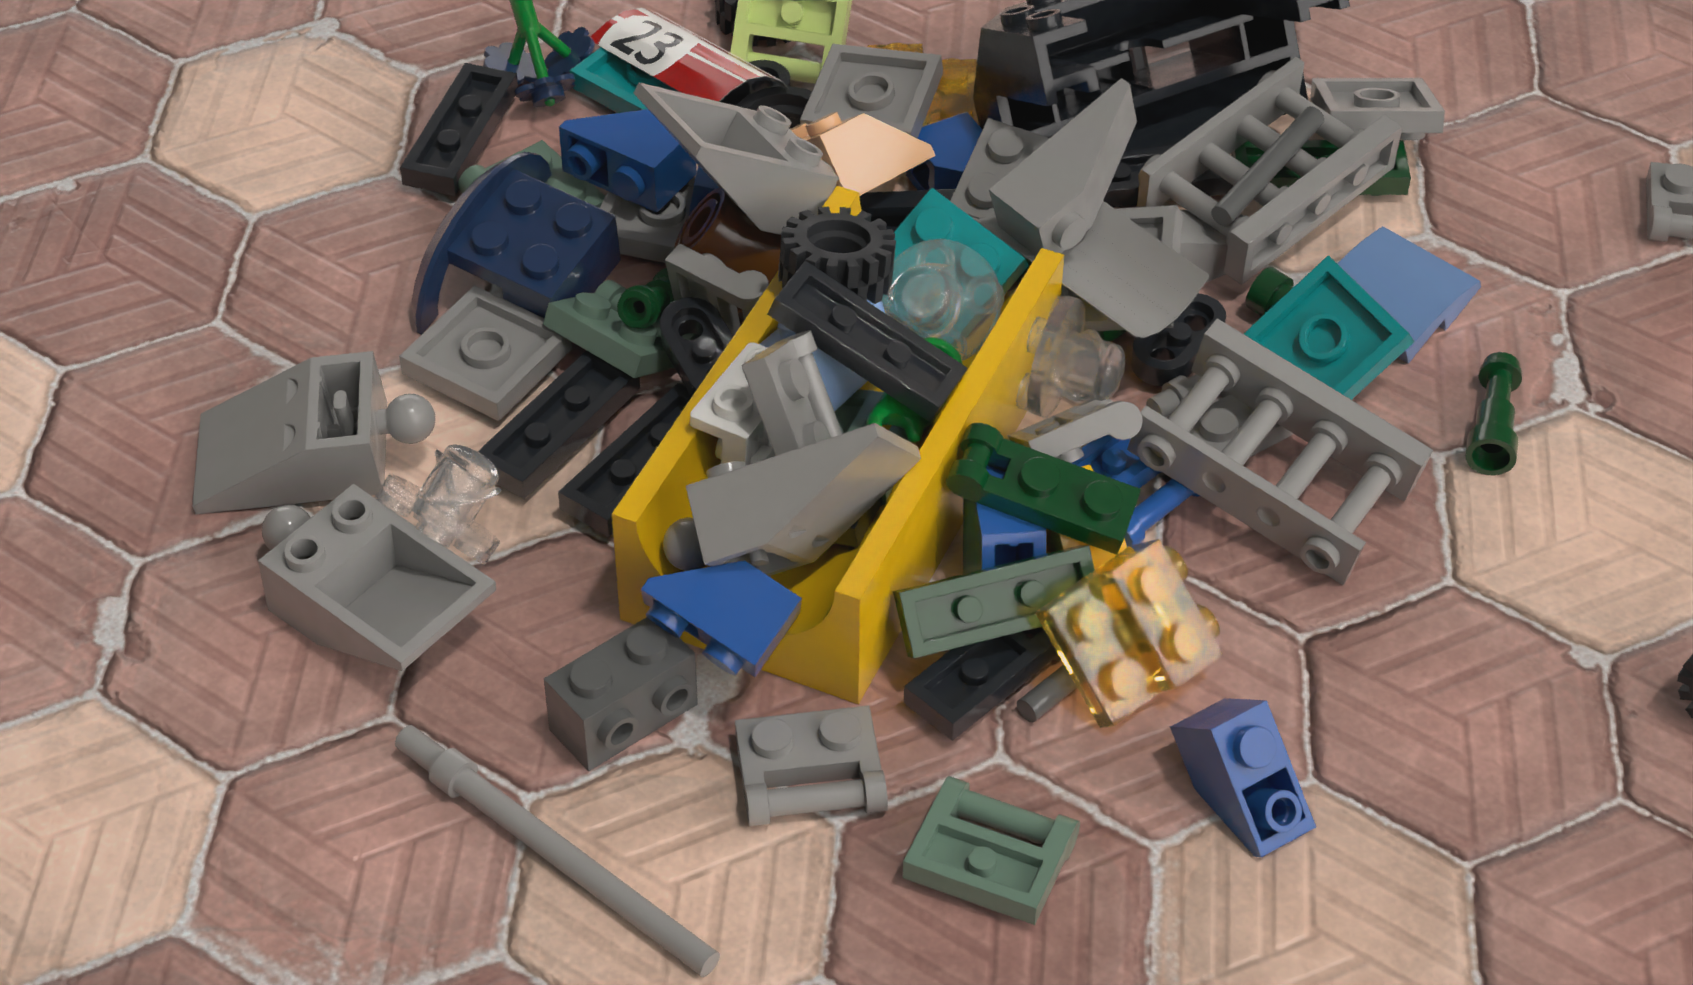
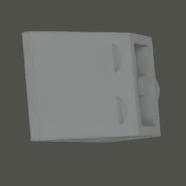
(746, 154)
(303, 436)
(789, 504)
(365, 579)

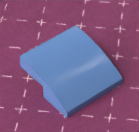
(1410, 284)

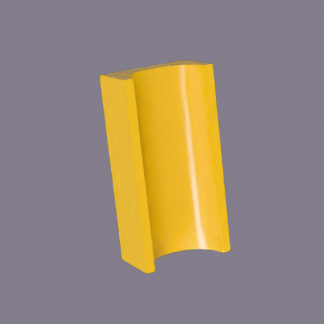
(848, 591)

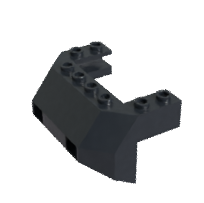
(1058, 56)

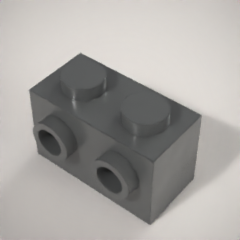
(620, 692)

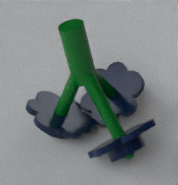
(568, 51)

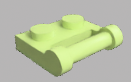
(792, 20)

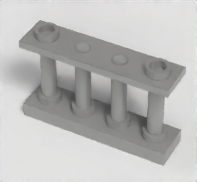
(1286, 211)
(1306, 408)

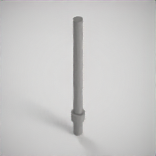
(459, 777)

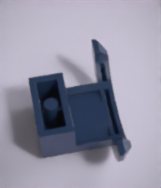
(520, 238)

